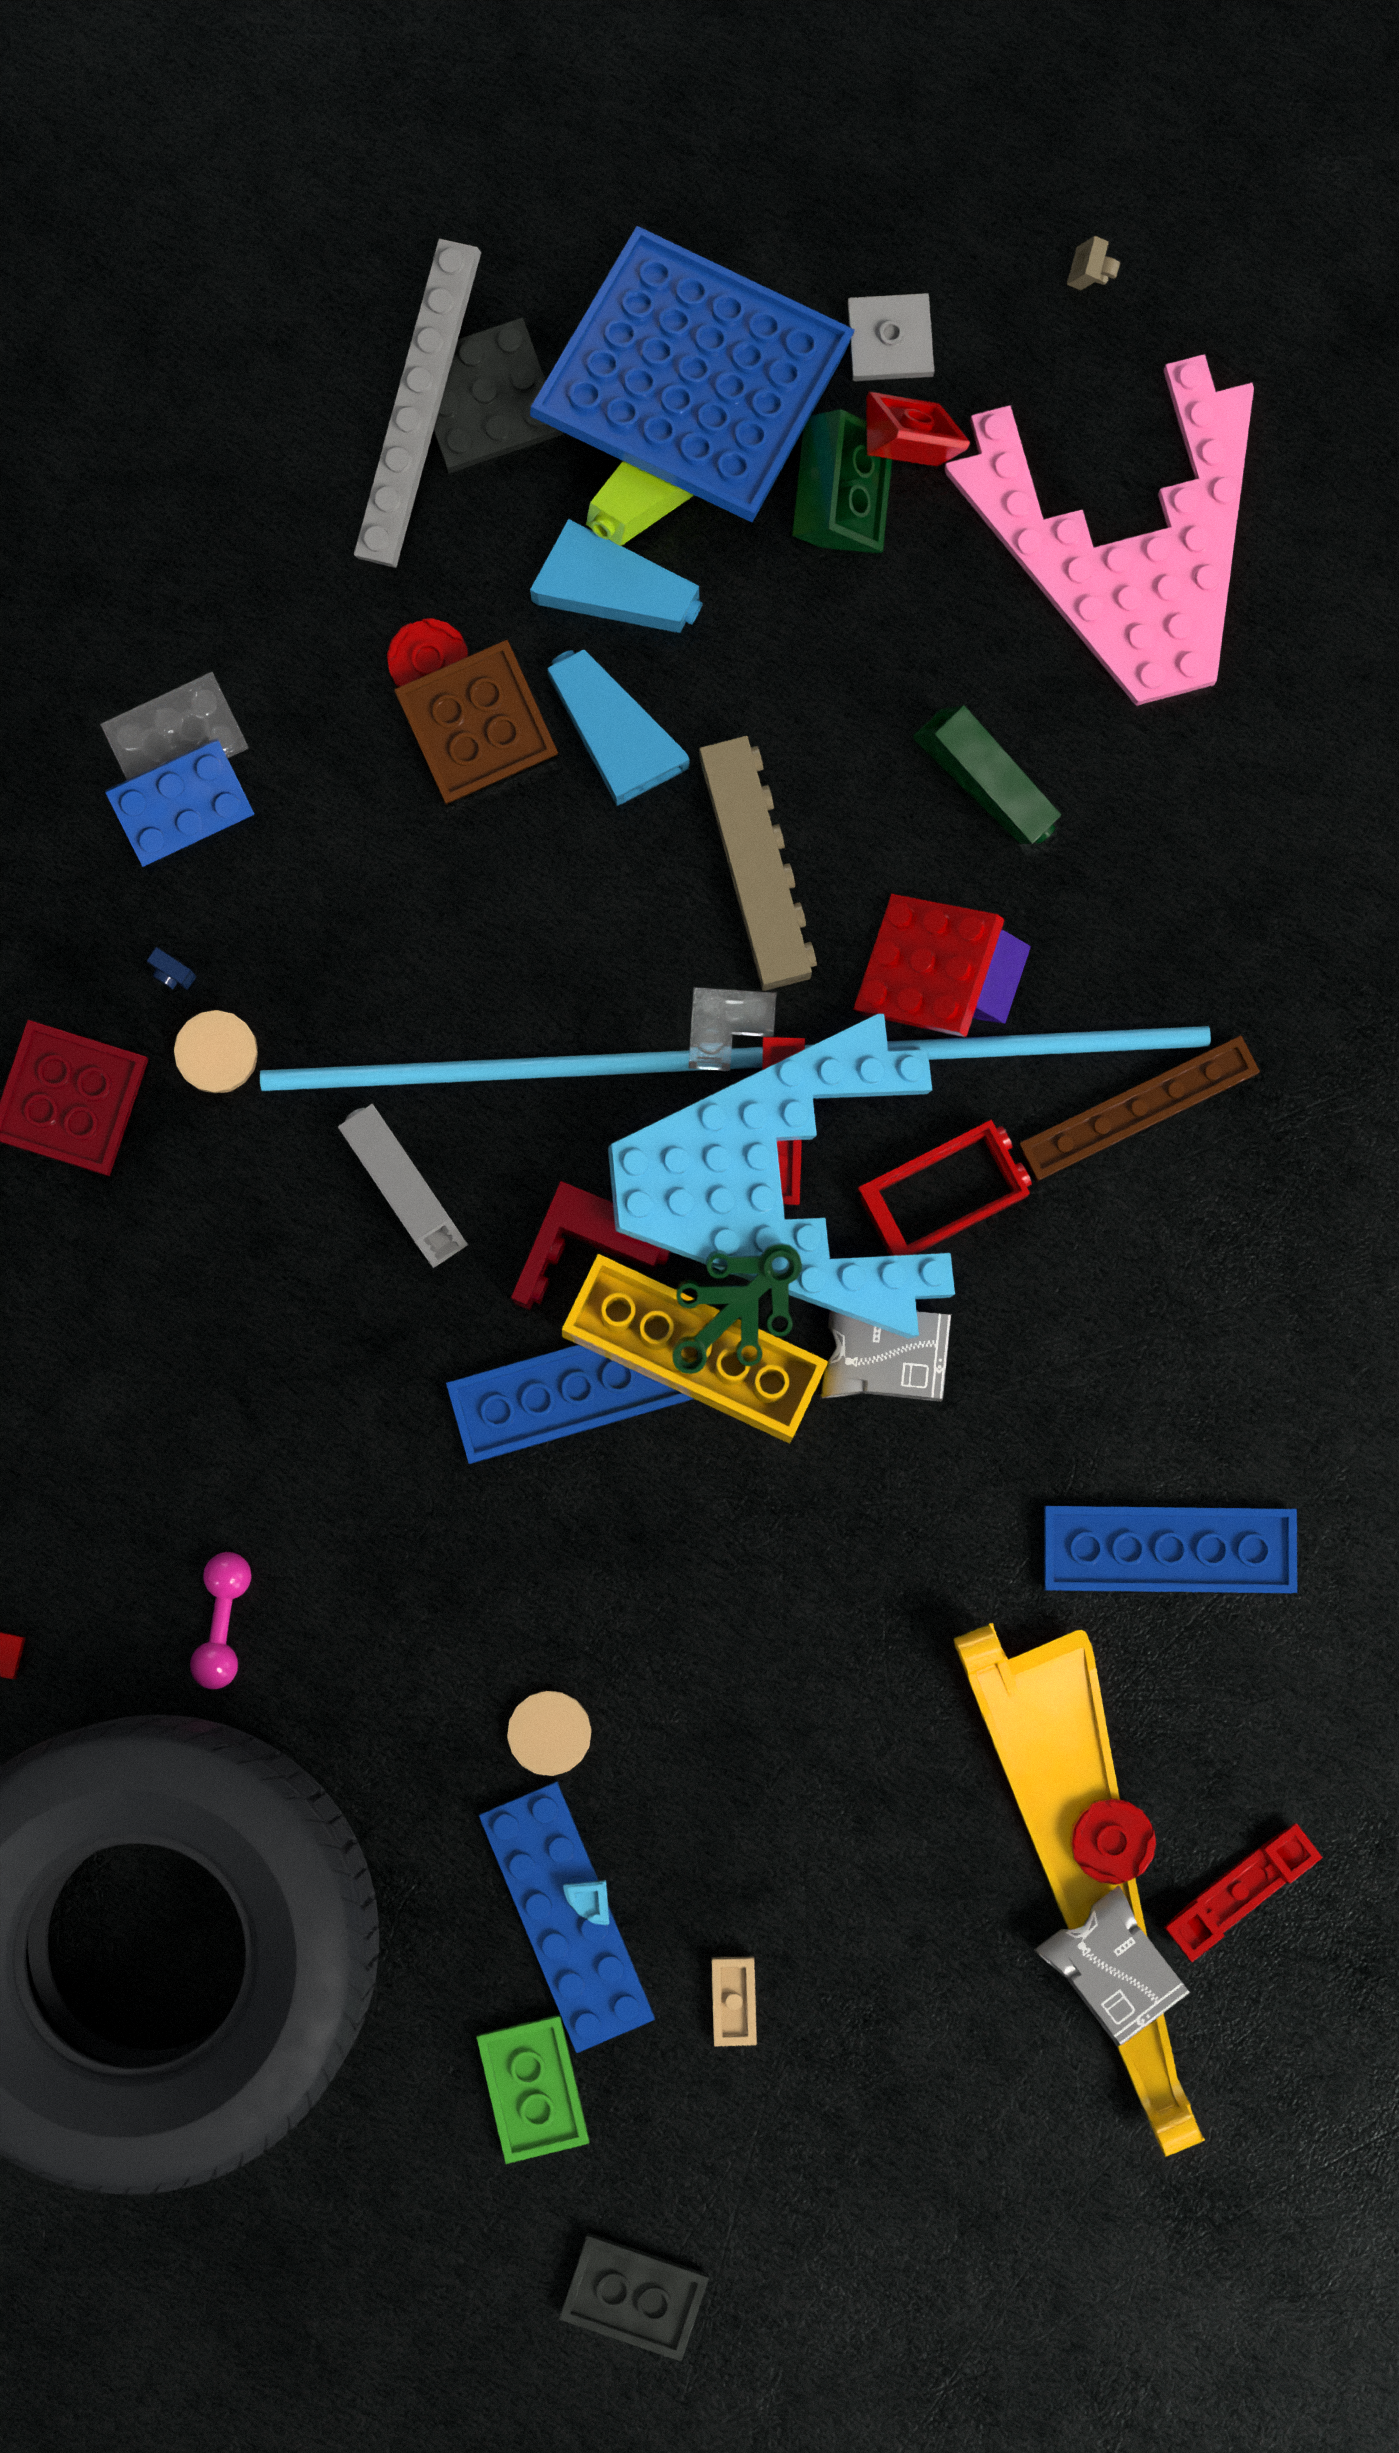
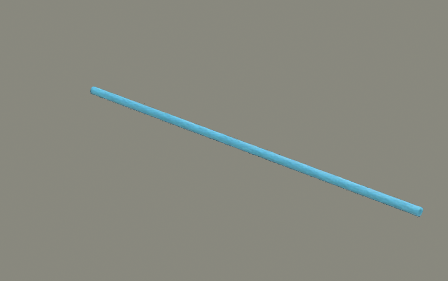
(740, 1058)

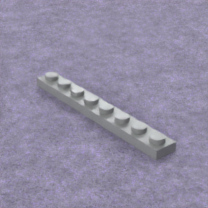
(417, 403)

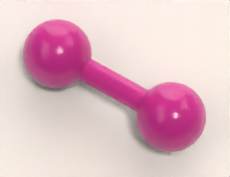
(214, 1662)

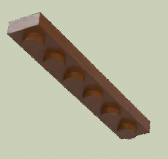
(1138, 1108)

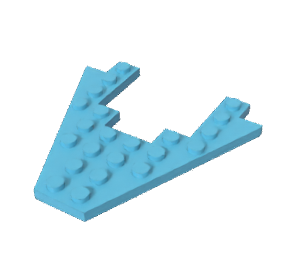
(715, 1181)

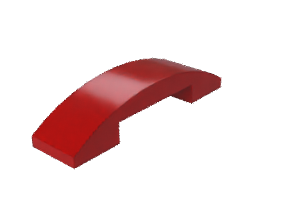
(1241, 1890)

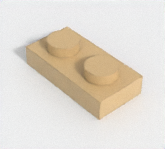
(734, 2001)

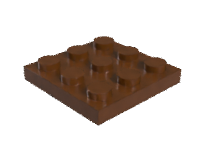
(476, 722)

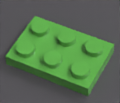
(533, 2089)

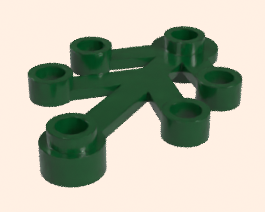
(739, 1302)

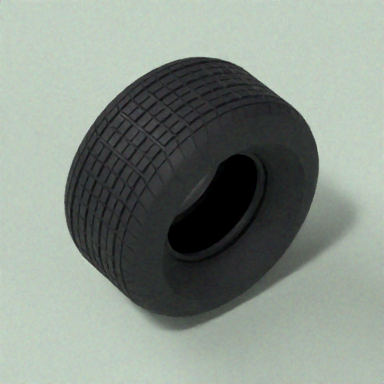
(310, 1925)

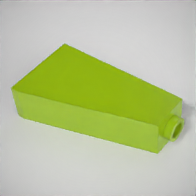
(631, 503)

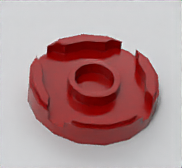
(423, 649)
(1112, 1841)

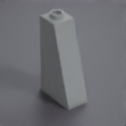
(402, 1185)

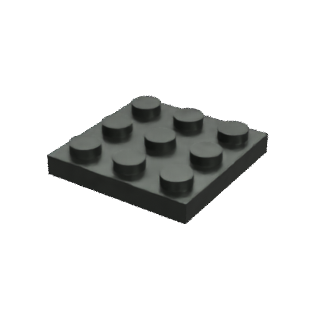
(490, 397)

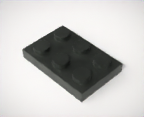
(634, 2297)

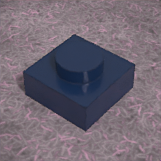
(170, 970)

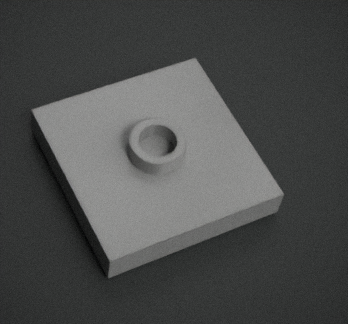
(891, 337)

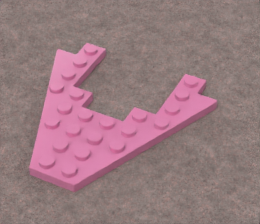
(1147, 601)

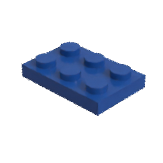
(179, 802)

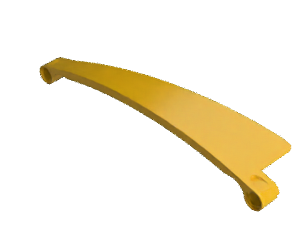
(1058, 1761)

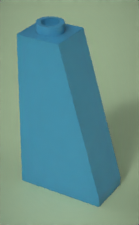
(613, 583)
(615, 729)

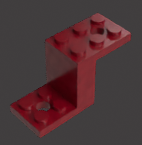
(585, 1220)

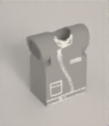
(887, 1363)
(1114, 1968)

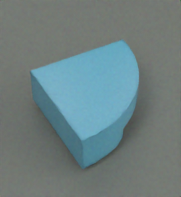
(589, 1900)

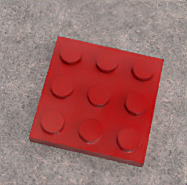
(929, 964)

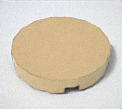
(216, 1051)
(549, 1733)

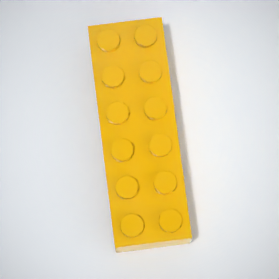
(641, 1320)

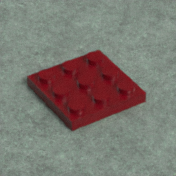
(69, 1097)

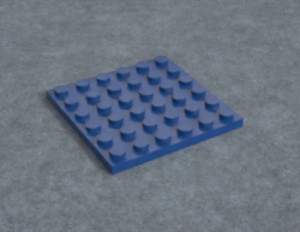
(692, 373)

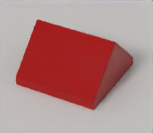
(911, 430)

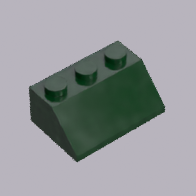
(840, 486)

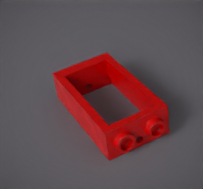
(879, 1214)

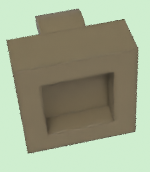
(1091, 264)

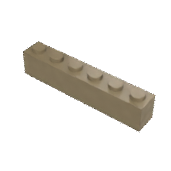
(756, 864)

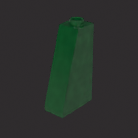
(988, 774)

